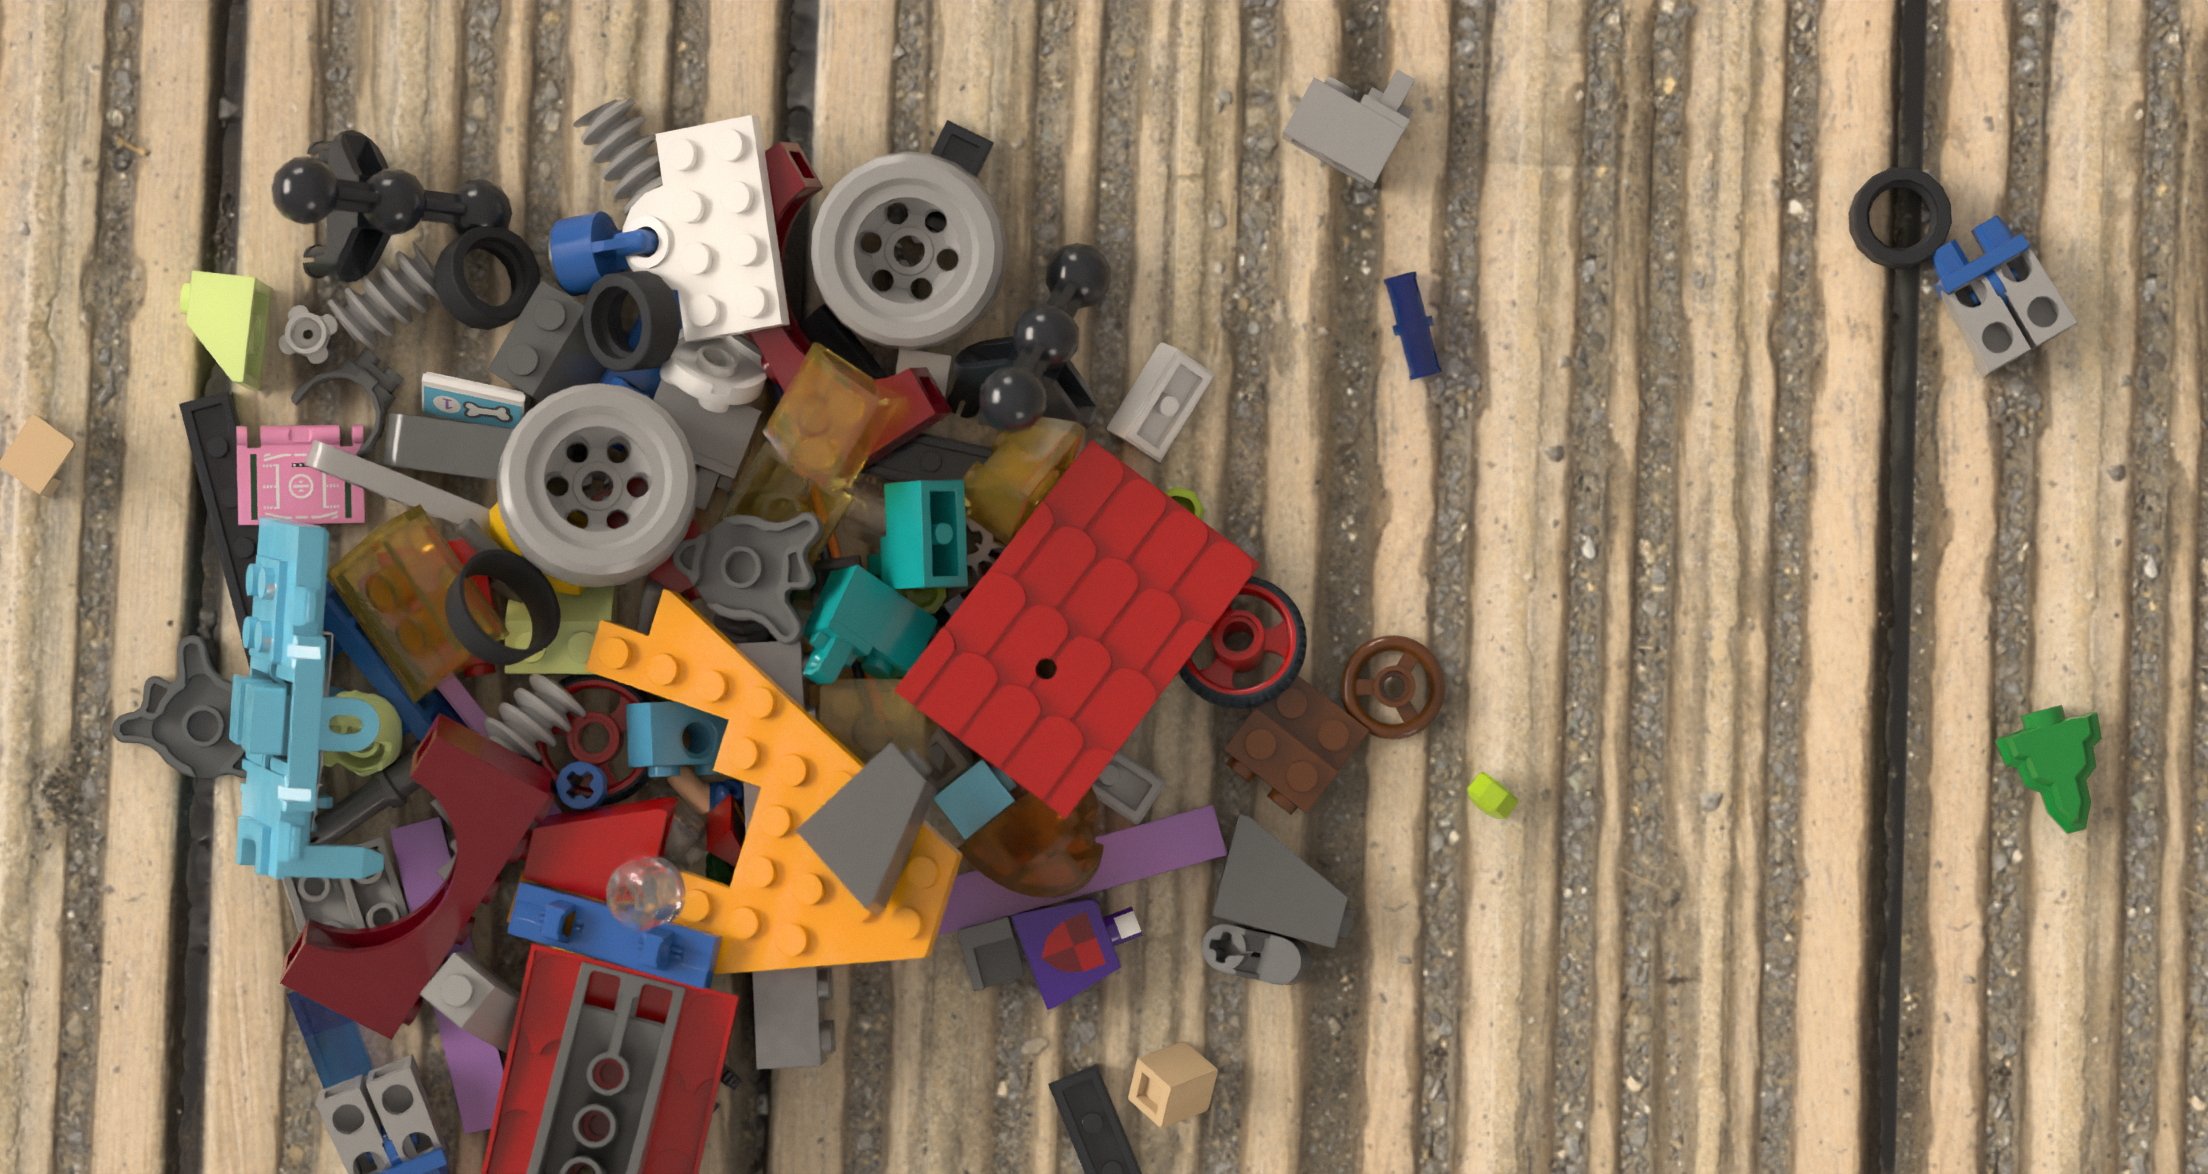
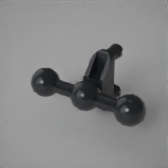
(370, 203)
(1031, 372)

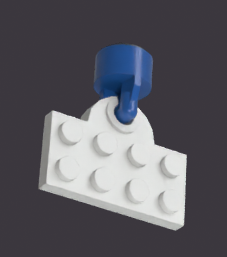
(700, 232)

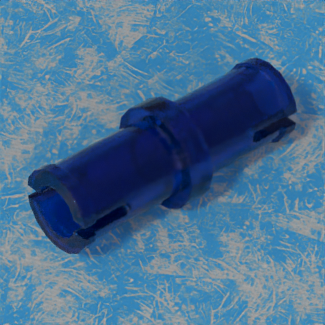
(1412, 325)

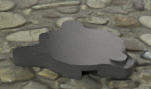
(752, 567)
(187, 717)

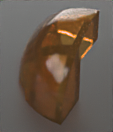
(1037, 848)

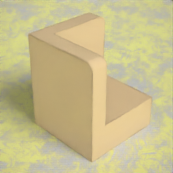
(38, 455)
(1172, 1084)

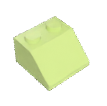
(230, 321)
(576, 634)

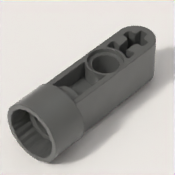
(455, 447)

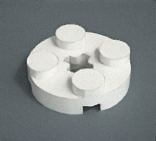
(716, 371)

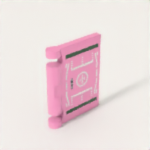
(279, 485)

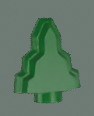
(2056, 759)

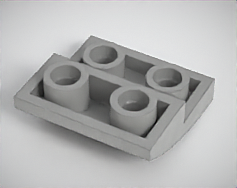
(348, 901)

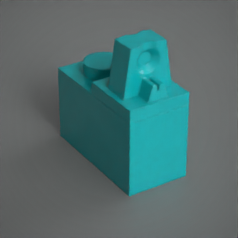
(923, 536)
(864, 622)

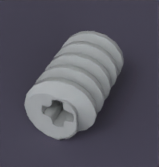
(623, 149)
(388, 298)
(534, 717)

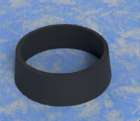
(528, 584)

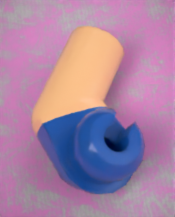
(704, 796)

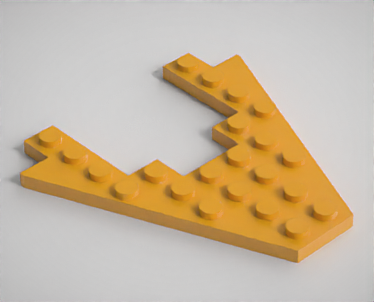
(782, 898)

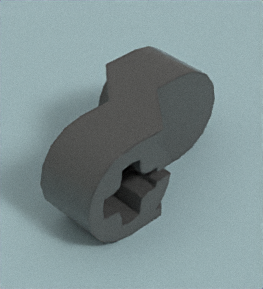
(1232, 950)

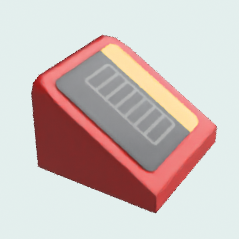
(726, 830)

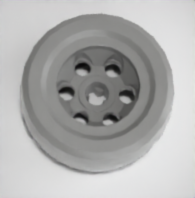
(861, 205)
(597, 418)

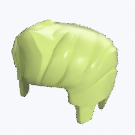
(383, 749)

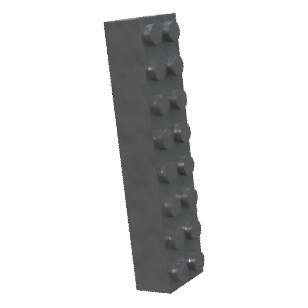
(790, 1000)

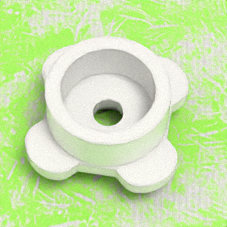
(300, 321)

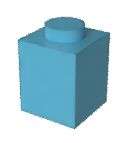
(976, 798)

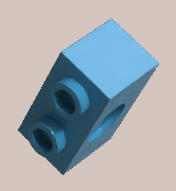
(657, 742)

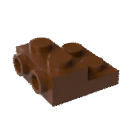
(1295, 745)

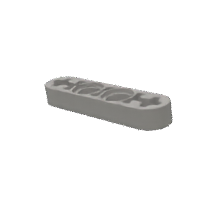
(395, 485)

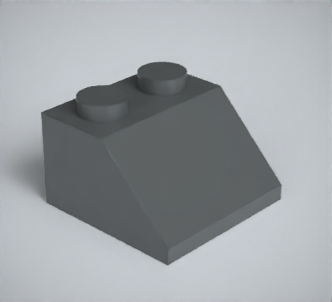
(547, 347)

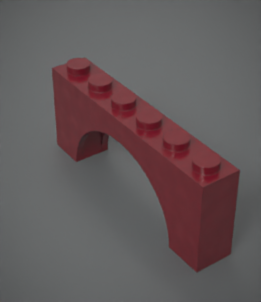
(786, 346)
(382, 969)

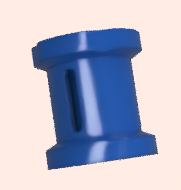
(566, 786)

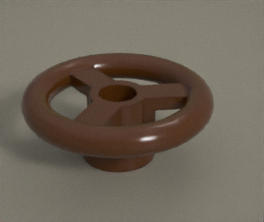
(1413, 652)

